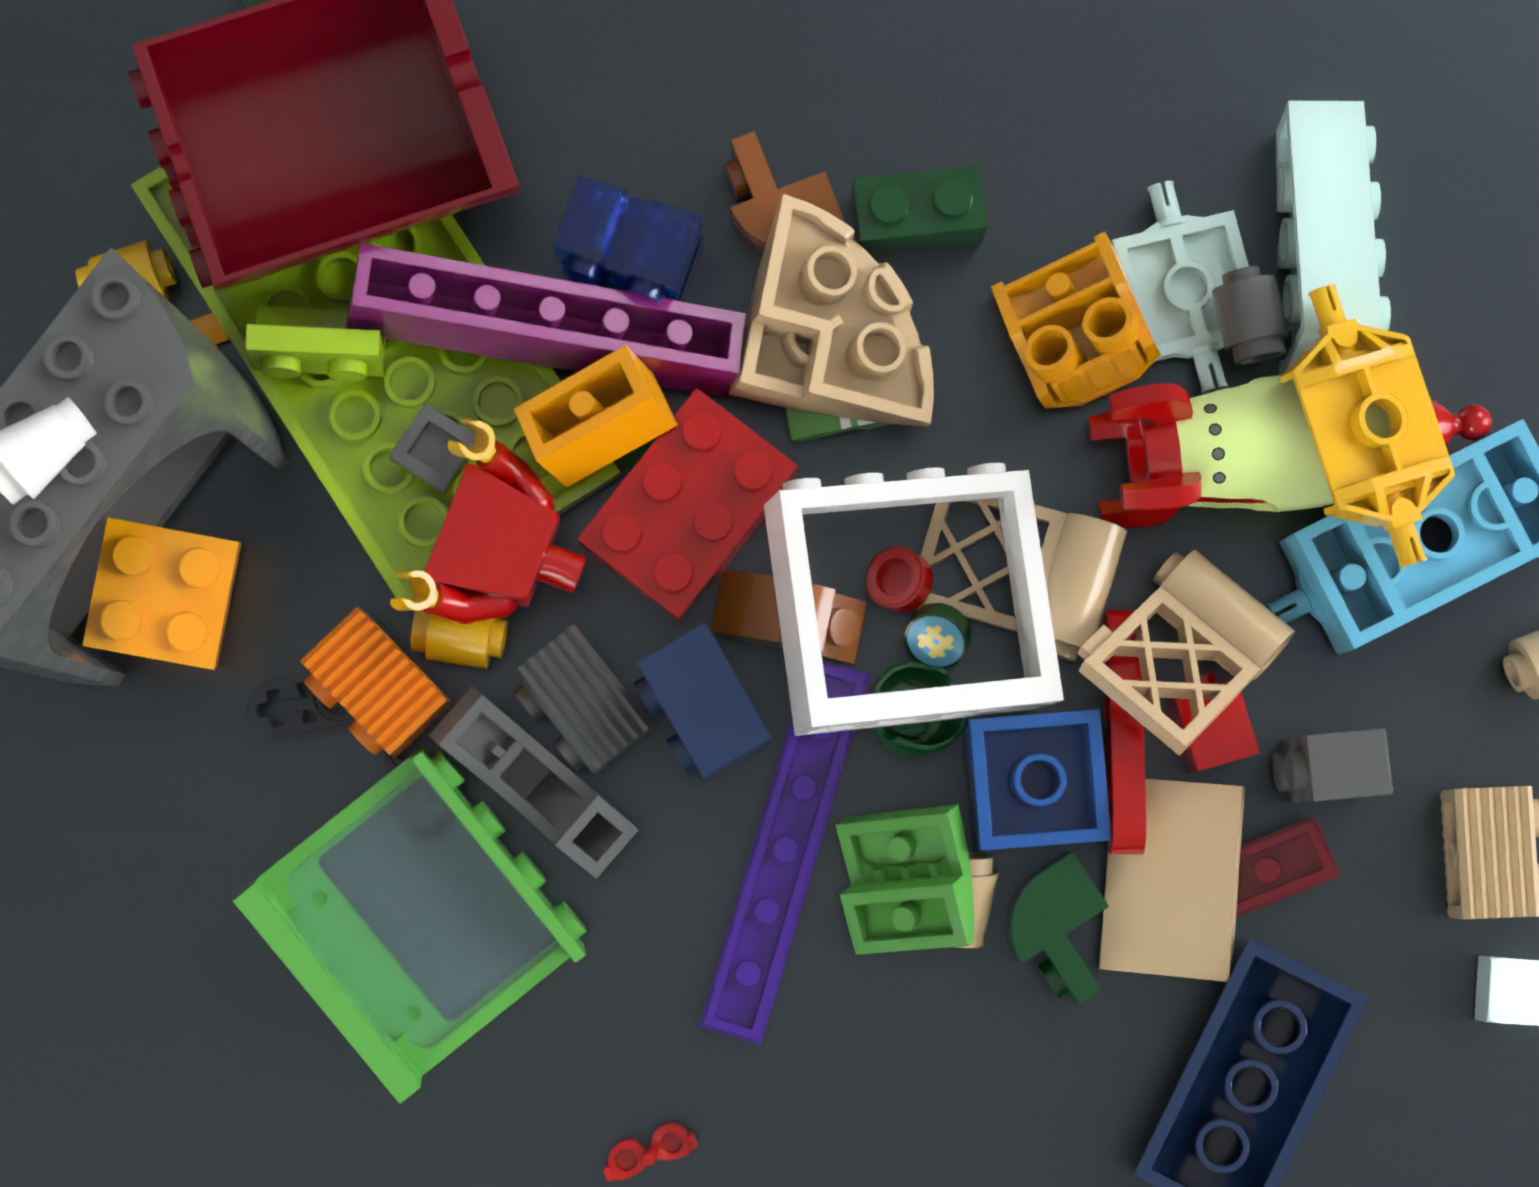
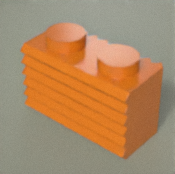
(374, 683)

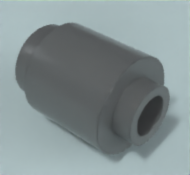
(1250, 315)

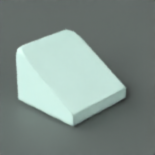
(1507, 990)

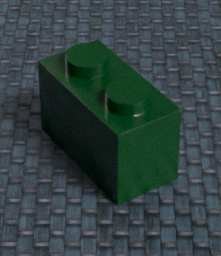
(919, 211)

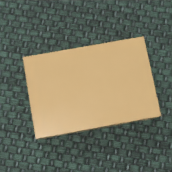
(1179, 899)

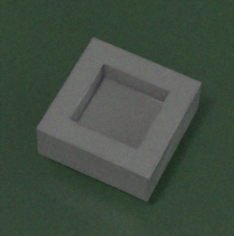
(425, 449)

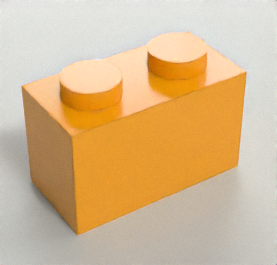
(595, 416)

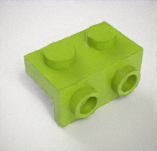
(314, 342)

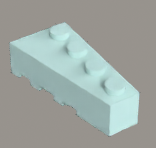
(1332, 213)

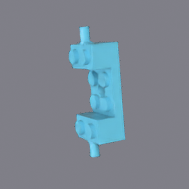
(1351, 571)

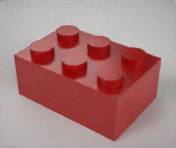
(687, 506)

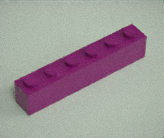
(541, 319)

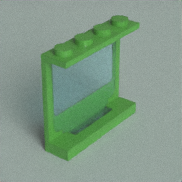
(411, 920)

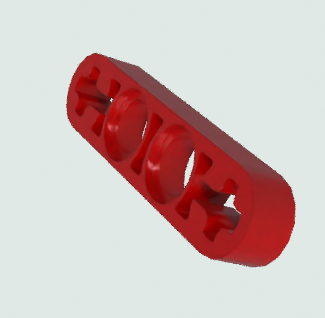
(1124, 757)

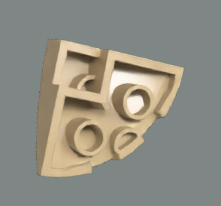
(831, 327)

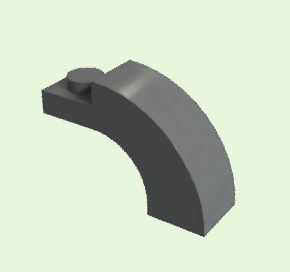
(534, 782)

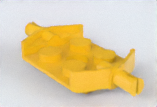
(1368, 475)

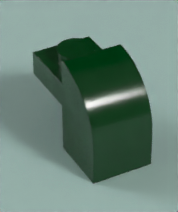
(1043, 913)

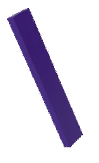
(779, 872)

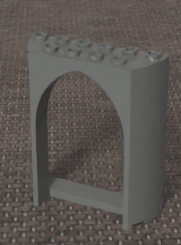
(160, 416)

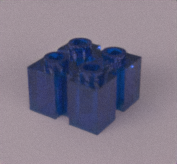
(628, 242)

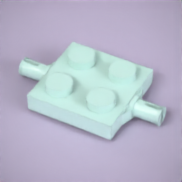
(1173, 278)

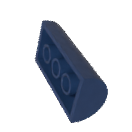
(1253, 1076)

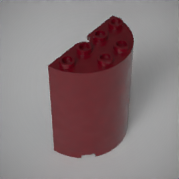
(317, 129)

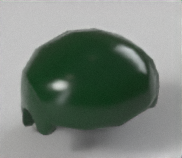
(922, 738)

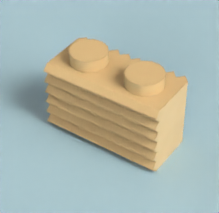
(1491, 852)

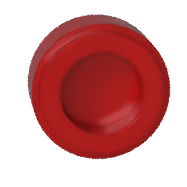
(899, 579)

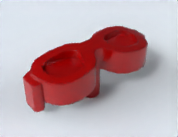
(630, 1156)

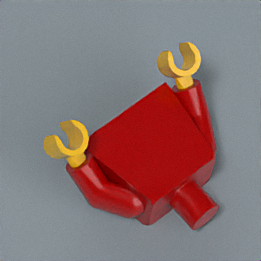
(492, 540)

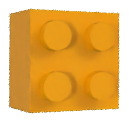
(162, 593)

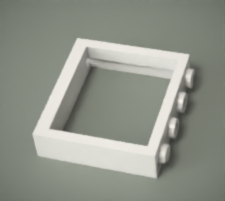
(797, 615)

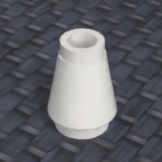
(40, 448)

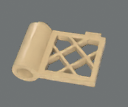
(1077, 562)
(1213, 623)

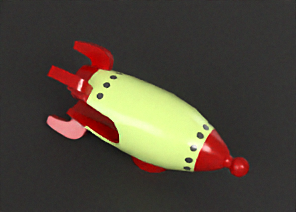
(1229, 448)

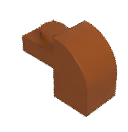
(752, 178)
(749, 613)

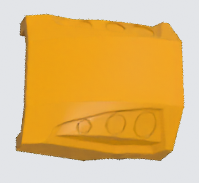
(1077, 326)

